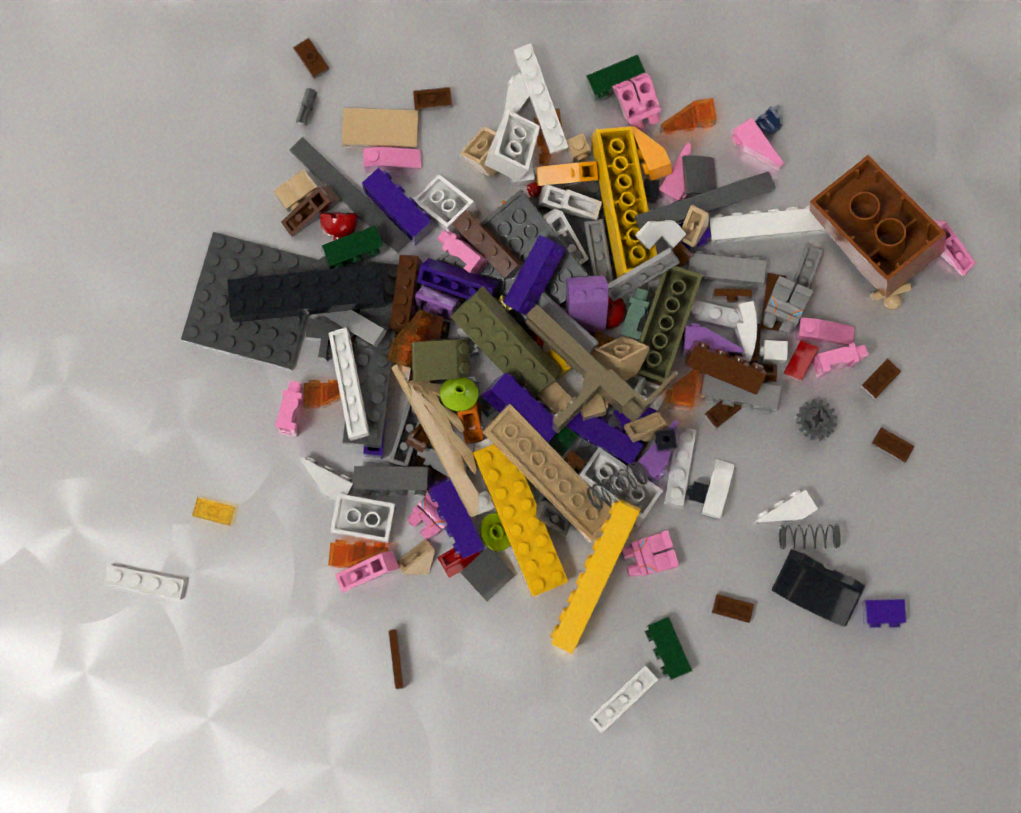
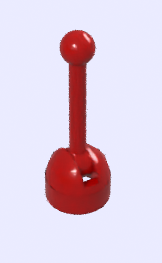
(533, 189)

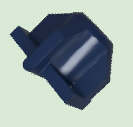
(770, 121)

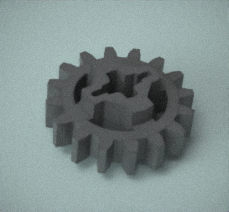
(824, 422)

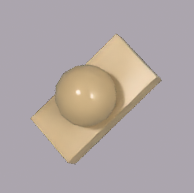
(894, 300)
(645, 427)

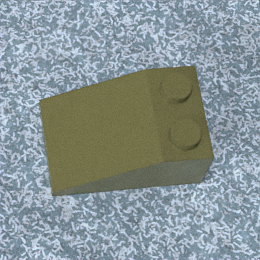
(441, 359)

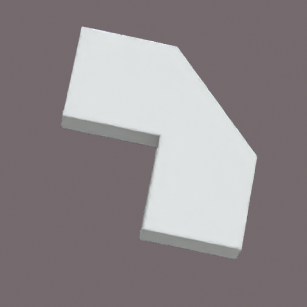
(653, 230)

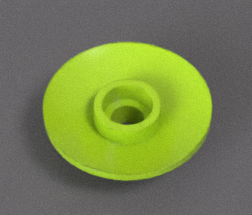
(459, 400)
(490, 525)

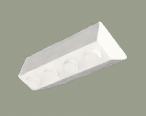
(604, 465)

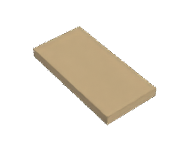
(380, 128)

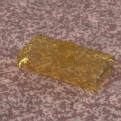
(213, 511)

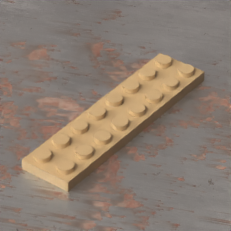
(547, 471)

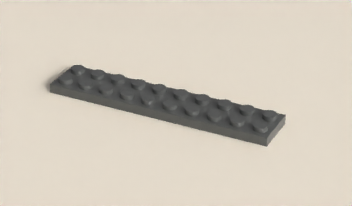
(372, 365)

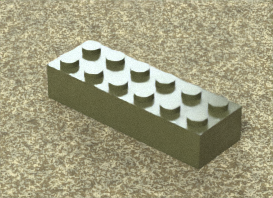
(667, 322)
(505, 341)

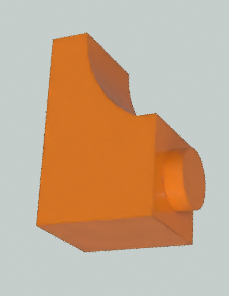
(472, 424)

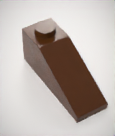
(309, 210)

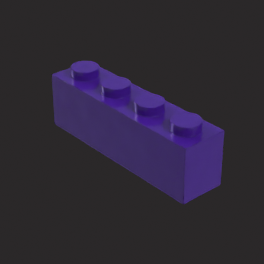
(534, 275)
(454, 279)
(608, 438)
(456, 516)

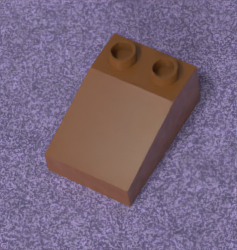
(878, 226)

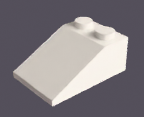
(513, 146)
(445, 203)
(363, 518)

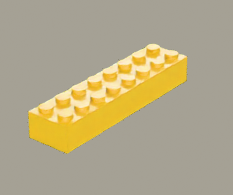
(621, 195)
(519, 520)
(596, 575)

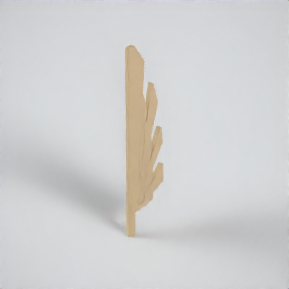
(448, 446)

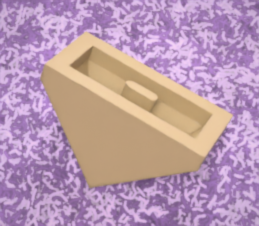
(695, 225)
(417, 560)

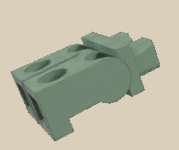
(634, 313)

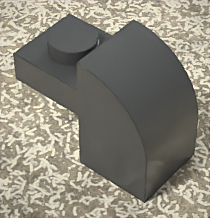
(319, 331)

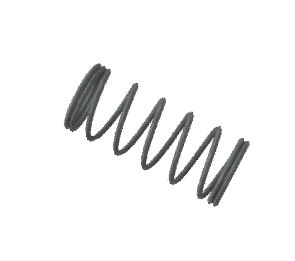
(596, 505)
(836, 535)

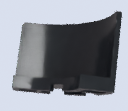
(818, 588)

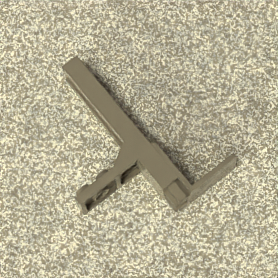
(595, 376)

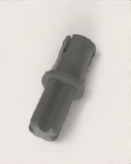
(306, 106)

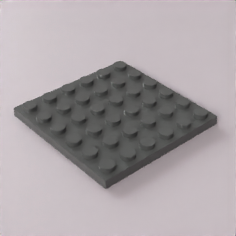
(517, 228)
(209, 320)

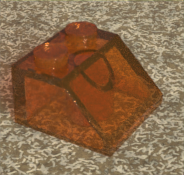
(682, 393)

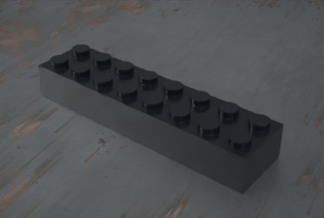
(306, 293)

